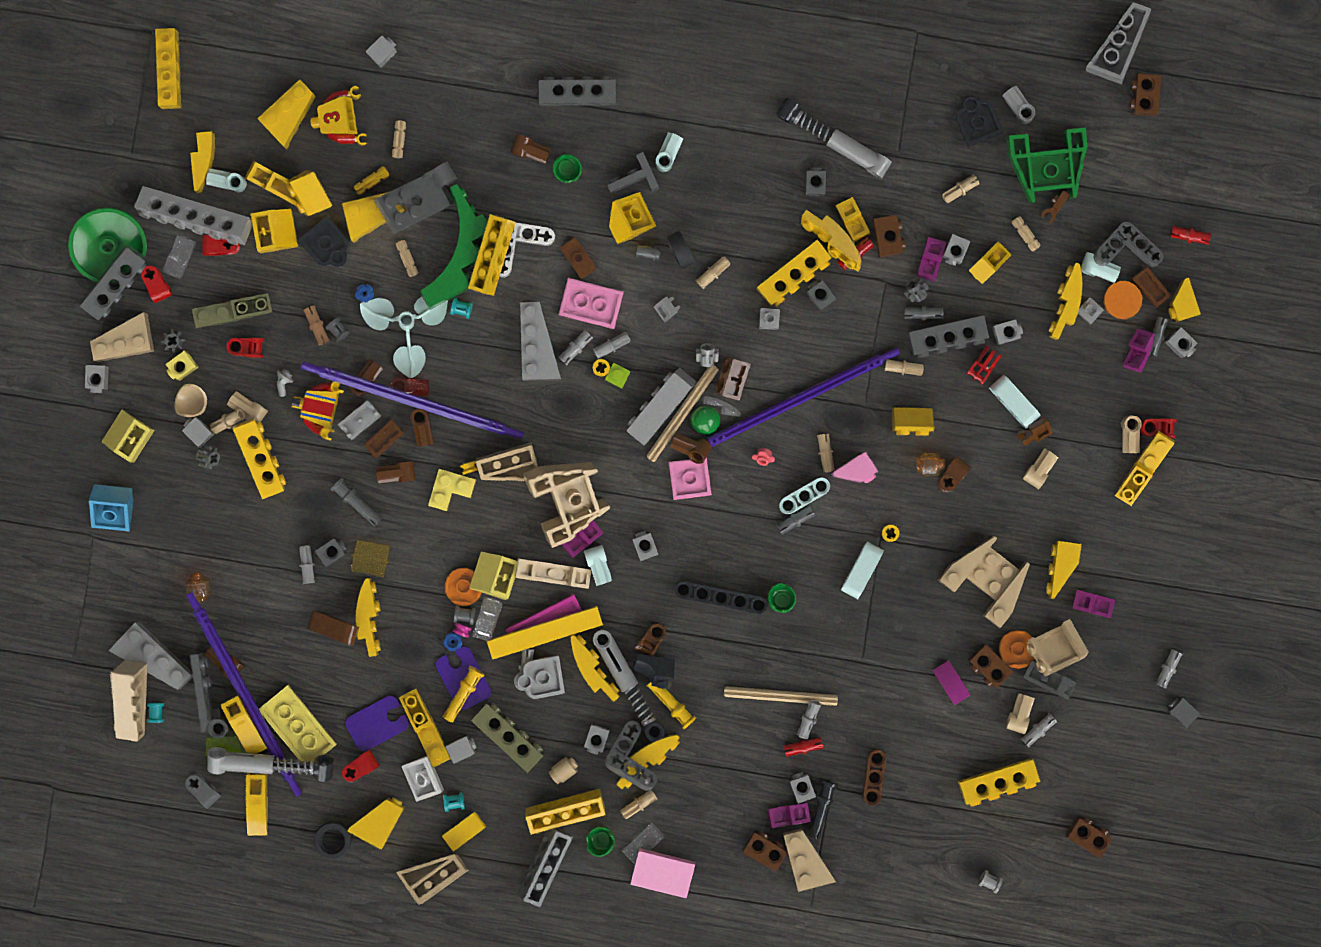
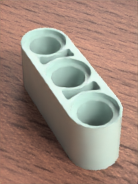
(1014, 401)
(811, 489)
(862, 570)

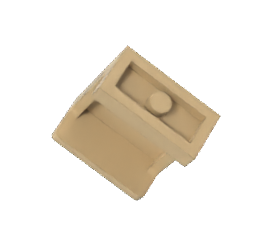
(1057, 648)

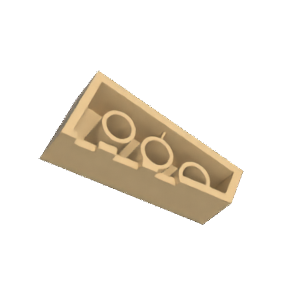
(129, 699)

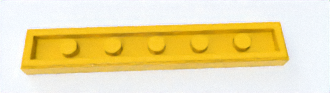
(544, 632)

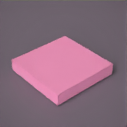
(689, 479)

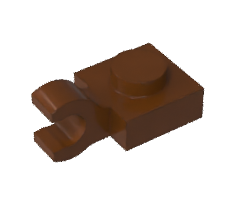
(1057, 201)
(1037, 432)

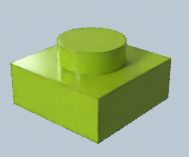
(617, 375)

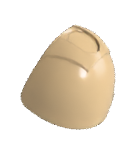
(190, 401)

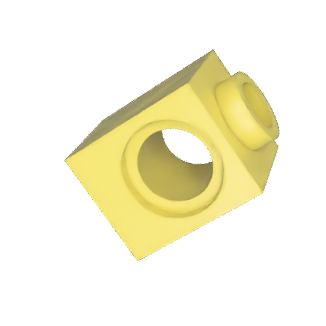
(189, 363)

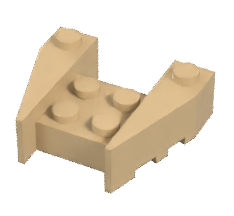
(572, 498)
(990, 574)

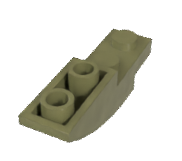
(232, 311)

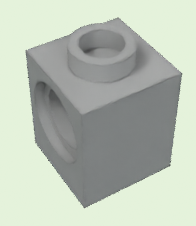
(381, 51)
(961, 243)
(769, 319)
(999, 335)
(1173, 340)
(92, 370)
(197, 431)
(645, 554)
(596, 730)
(461, 749)
(805, 795)

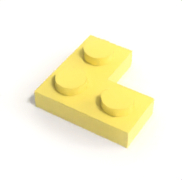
(449, 483)

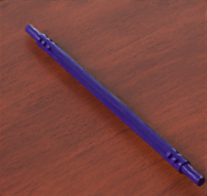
(801, 397)
(412, 400)
(241, 688)

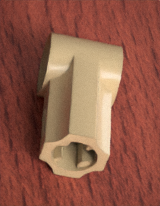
(250, 408)
(1130, 437)
(1038, 471)
(1019, 717)

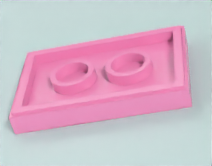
(591, 303)
(663, 873)

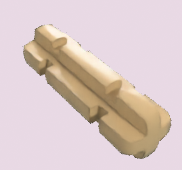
(398, 142)
(1026, 233)
(407, 258)

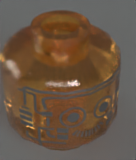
(930, 464)
(199, 585)

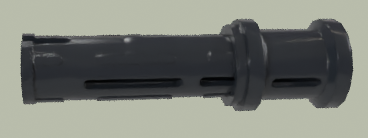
(824, 800)

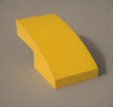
(852, 219)
(464, 831)

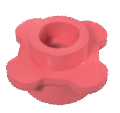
(763, 456)

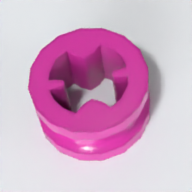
(461, 630)

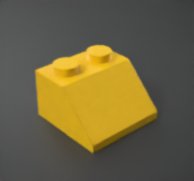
(308, 193)

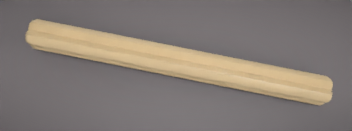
(682, 413)
(776, 695)

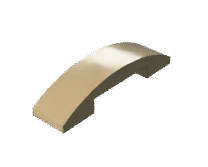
(553, 573)

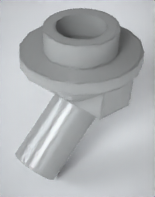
(283, 377)

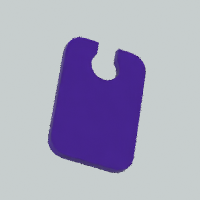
(452, 677)
(372, 726)

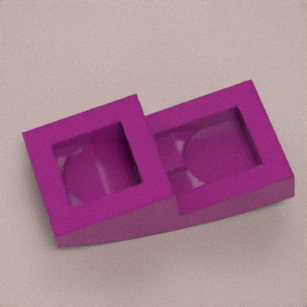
(931, 259)
(1140, 349)
(582, 539)
(1093, 604)
(951, 682)
(788, 815)

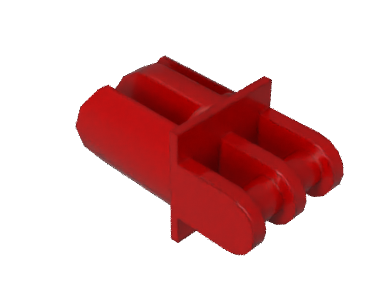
(982, 366)

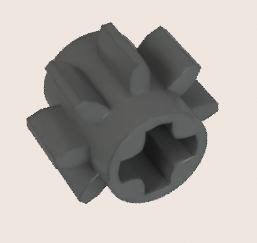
(916, 290)
(179, 340)
(207, 456)

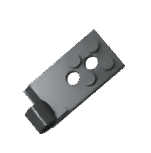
(430, 192)
(207, 716)

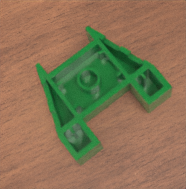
(1049, 168)

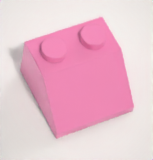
(857, 469)

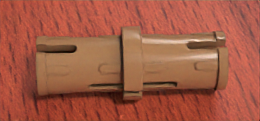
(316, 325)

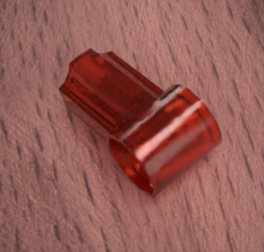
(417, 387)

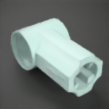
(668, 150)
(224, 180)
(1108, 272)
(597, 561)

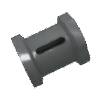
(338, 330)
(464, 615)

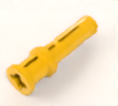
(466, 687)
(678, 710)

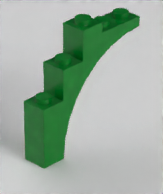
(453, 280)

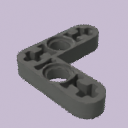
(1124, 239)
(621, 756)

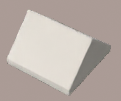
(422, 778)

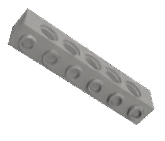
(150, 198)

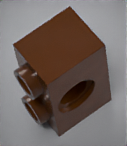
(884, 247)

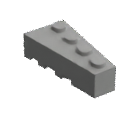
(1118, 50)
(536, 346)
(661, 406)
(142, 646)

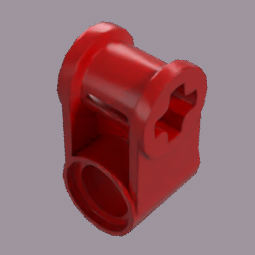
(216, 247)
(157, 287)
(247, 347)
(1163, 425)
(363, 765)

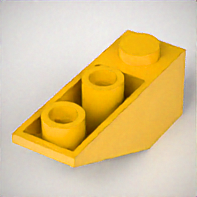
(1064, 563)
(243, 726)

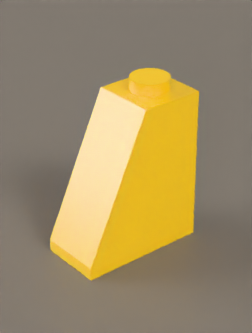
(378, 823)

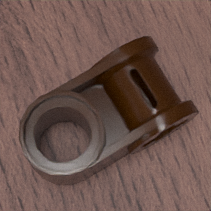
(955, 472)
(650, 641)

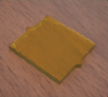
(370, 558)

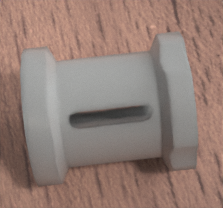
(990, 881)

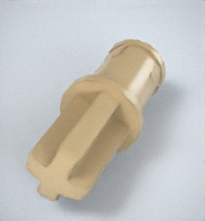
(960, 188)
(713, 272)
(904, 367)
(227, 421)
(825, 452)
(638, 804)

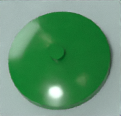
(101, 237)

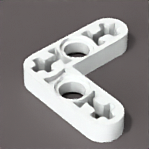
(517, 236)

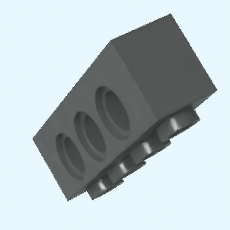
(548, 98)
(128, 256)
(976, 325)
(544, 866)

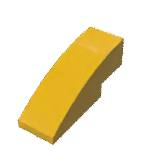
(203, 159)
(270, 181)

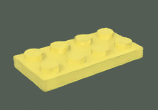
(297, 725)

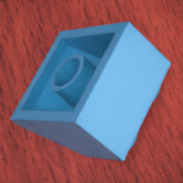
(111, 507)

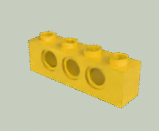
(168, 68)
(814, 251)
(491, 255)
(266, 487)
(969, 785)
(565, 811)

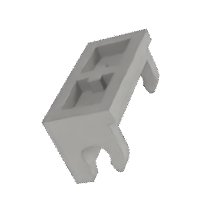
(359, 420)

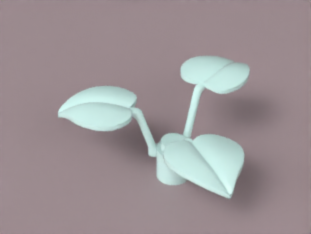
(378, 314)

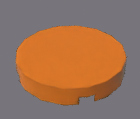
(1122, 300)
(458, 586)
(1014, 649)

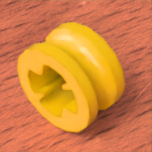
(595, 365)
(469, 467)
(884, 534)

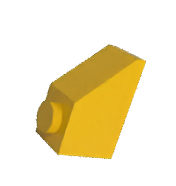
(990, 262)
(1183, 302)

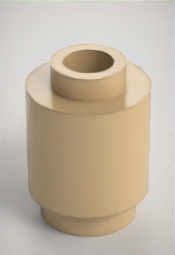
(563, 770)

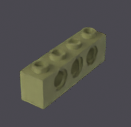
(482, 721)

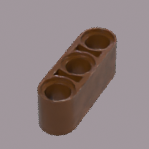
(333, 627)
(874, 786)

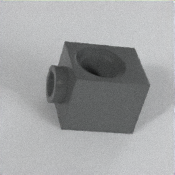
(811, 190)
(829, 297)
(323, 554)
(1182, 711)

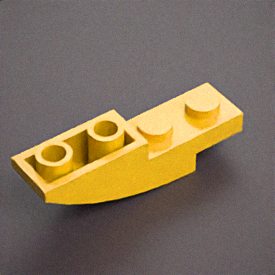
(838, 241)
(1071, 295)
(1144, 468)
(368, 608)
(586, 661)
(425, 727)
(652, 752)
(256, 804)

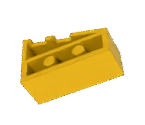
(287, 113)
(364, 216)

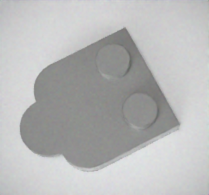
(541, 677)

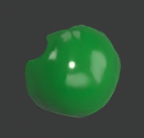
(567, 168)
(704, 419)
(781, 598)
(600, 841)

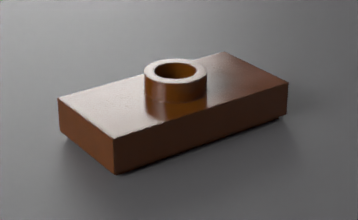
(578, 258)
(1151, 287)
(384, 438)

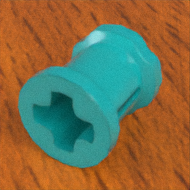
(461, 308)
(155, 712)
(447, 799)

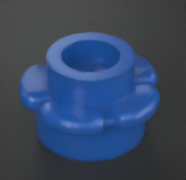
(369, 293)
(447, 641)

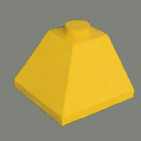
(630, 218)

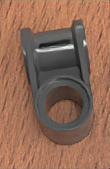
(205, 793)

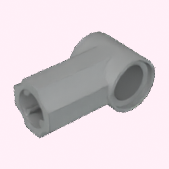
(1018, 103)

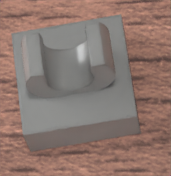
(666, 309)
(1090, 310)

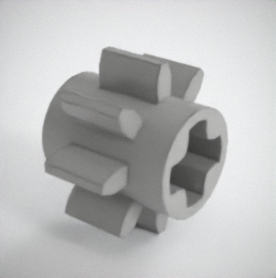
(707, 355)

